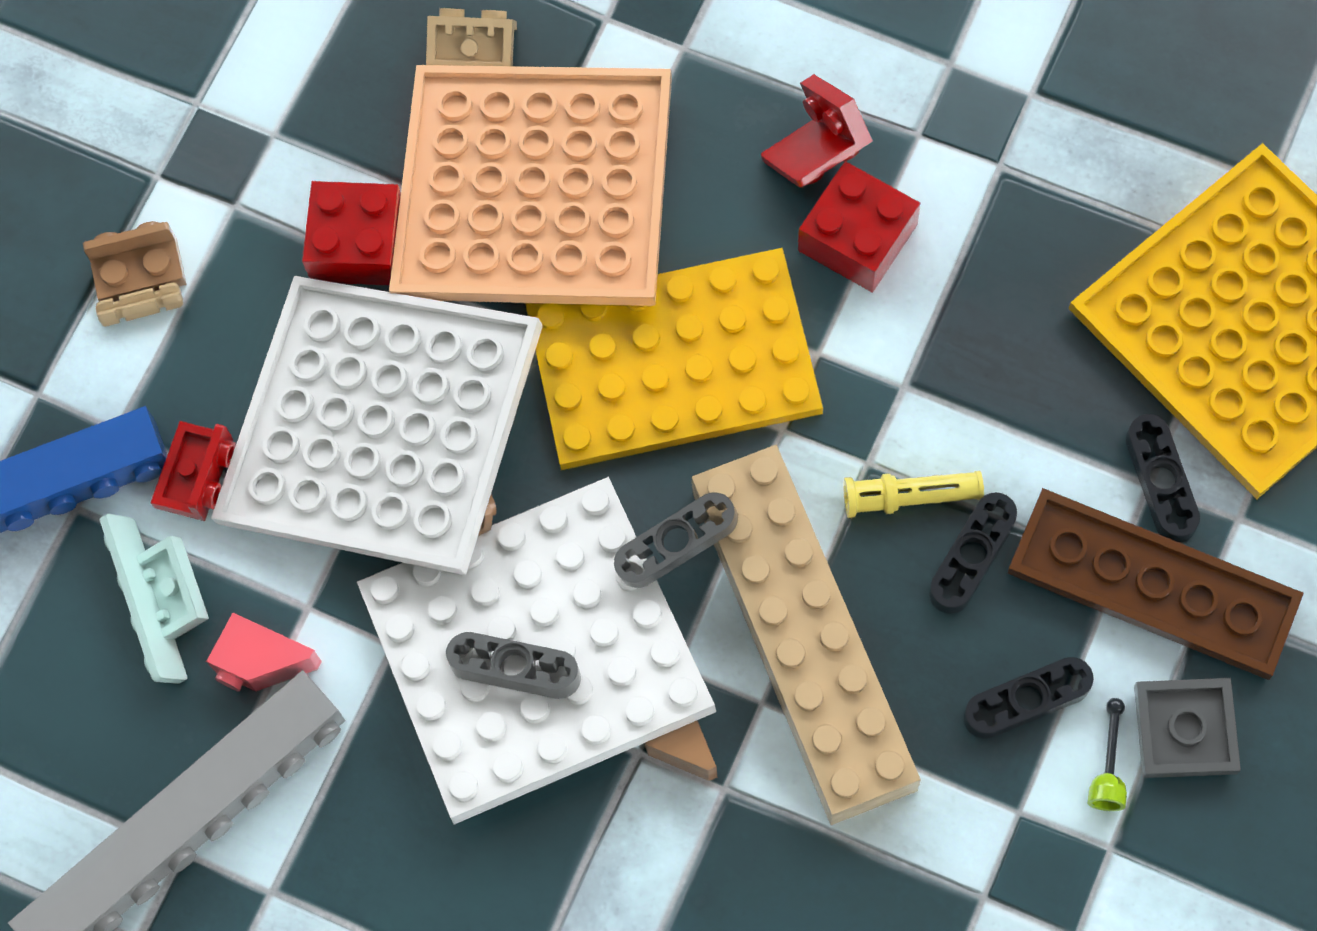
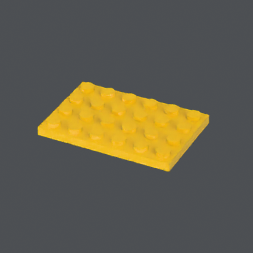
(699, 365)

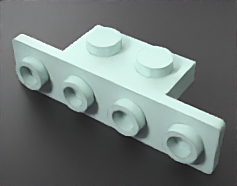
(158, 593)

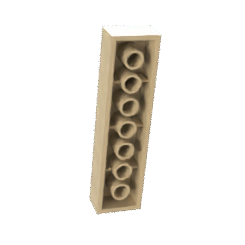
(808, 639)

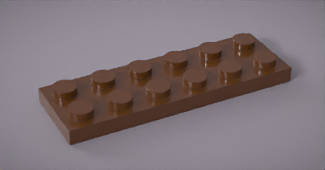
(1156, 583)

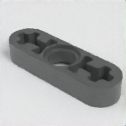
(654, 569)
(548, 658)

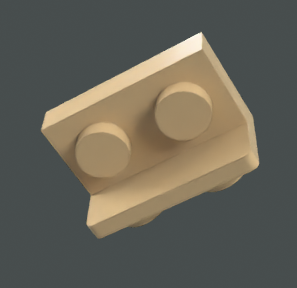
(470, 41)

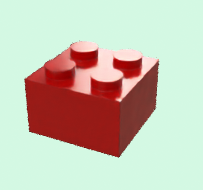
(858, 226)
(351, 232)

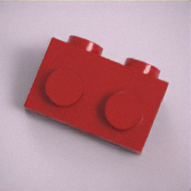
(193, 470)

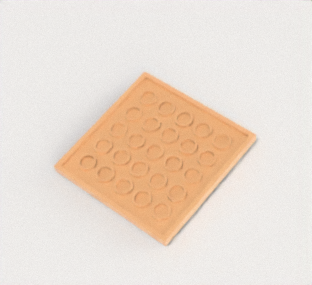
(533, 185)

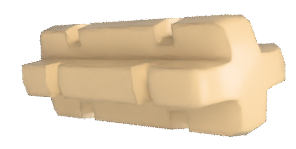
(139, 304)

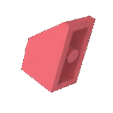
(258, 656)

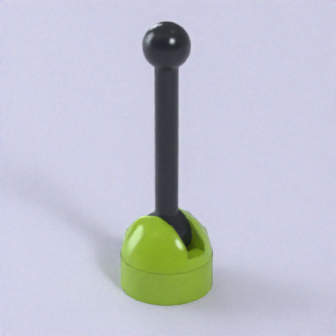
(1107, 790)

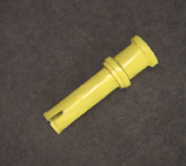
(887, 498)

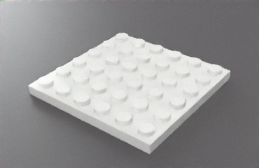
(378, 423)
(552, 586)

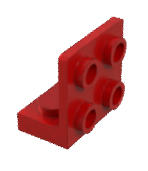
(829, 138)

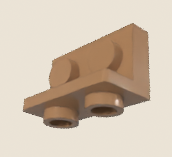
(135, 260)

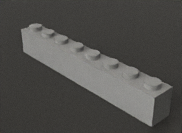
(187, 813)

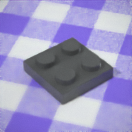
(1187, 728)

